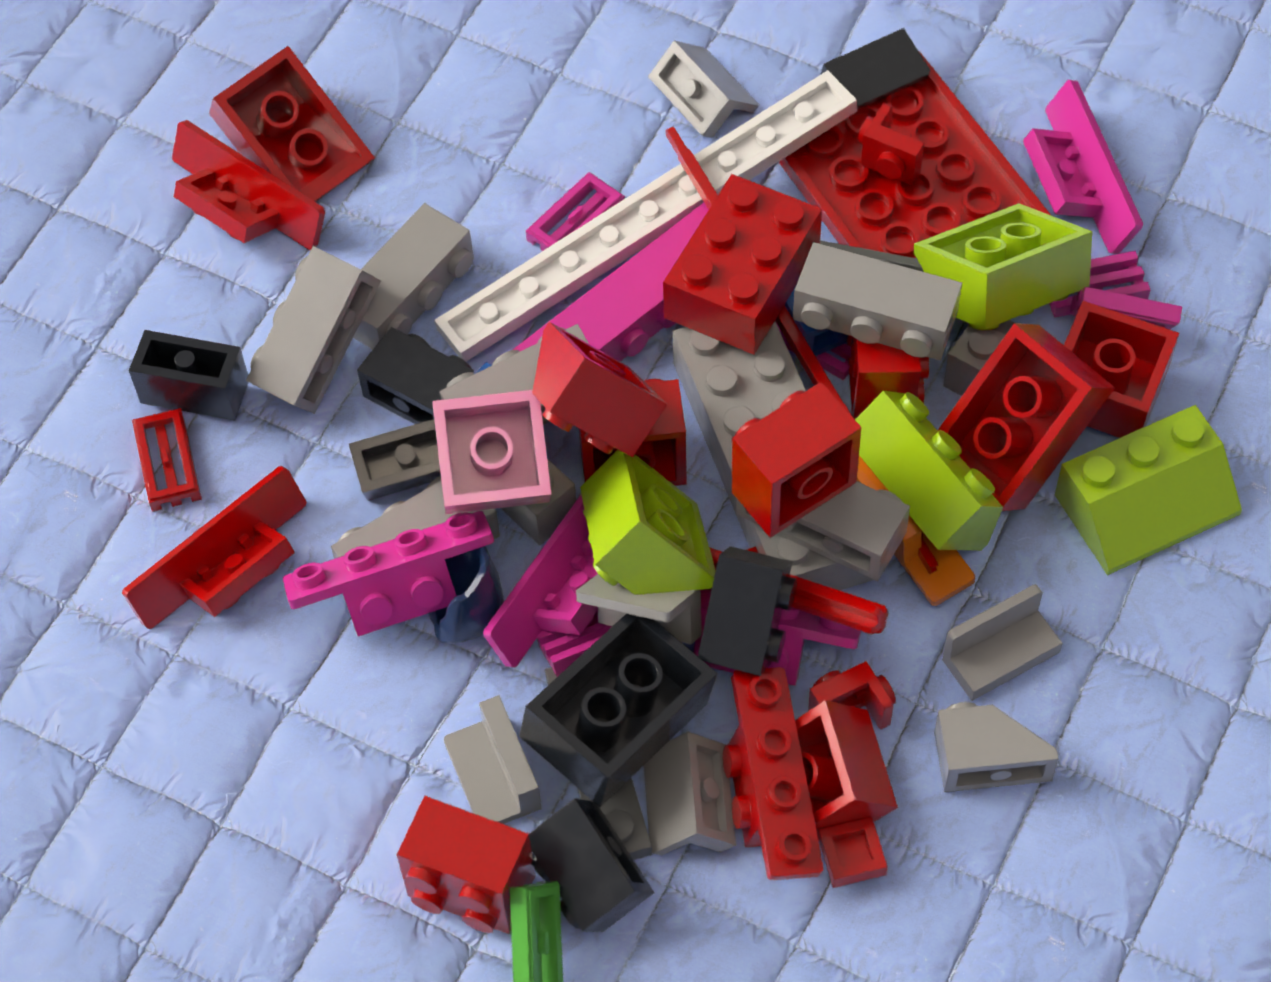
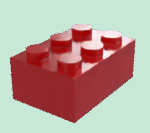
(741, 263)
(1025, 412)

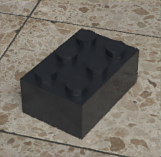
(617, 706)

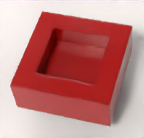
(852, 852)

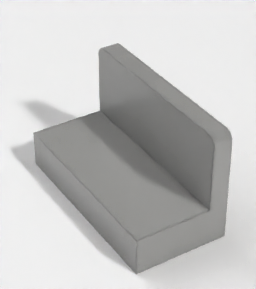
(699, 87)
(674, 611)
(1000, 643)
(493, 766)
(689, 796)

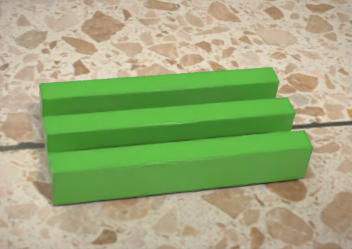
(536, 932)

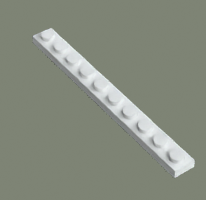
(641, 218)

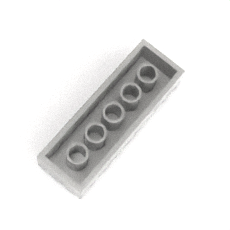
(725, 393)

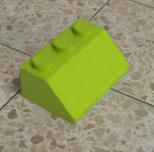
(1009, 263)
(927, 473)
(1149, 489)
(645, 530)

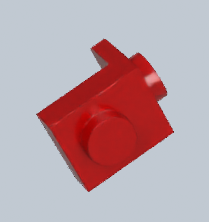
(888, 150)
(856, 688)

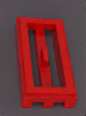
(173, 492)

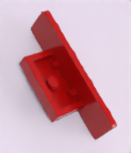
(240, 193)
(222, 555)
(770, 777)

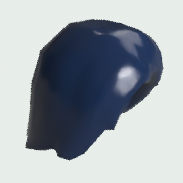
(476, 598)

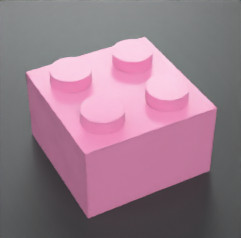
(491, 451)

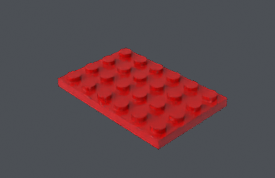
(958, 180)

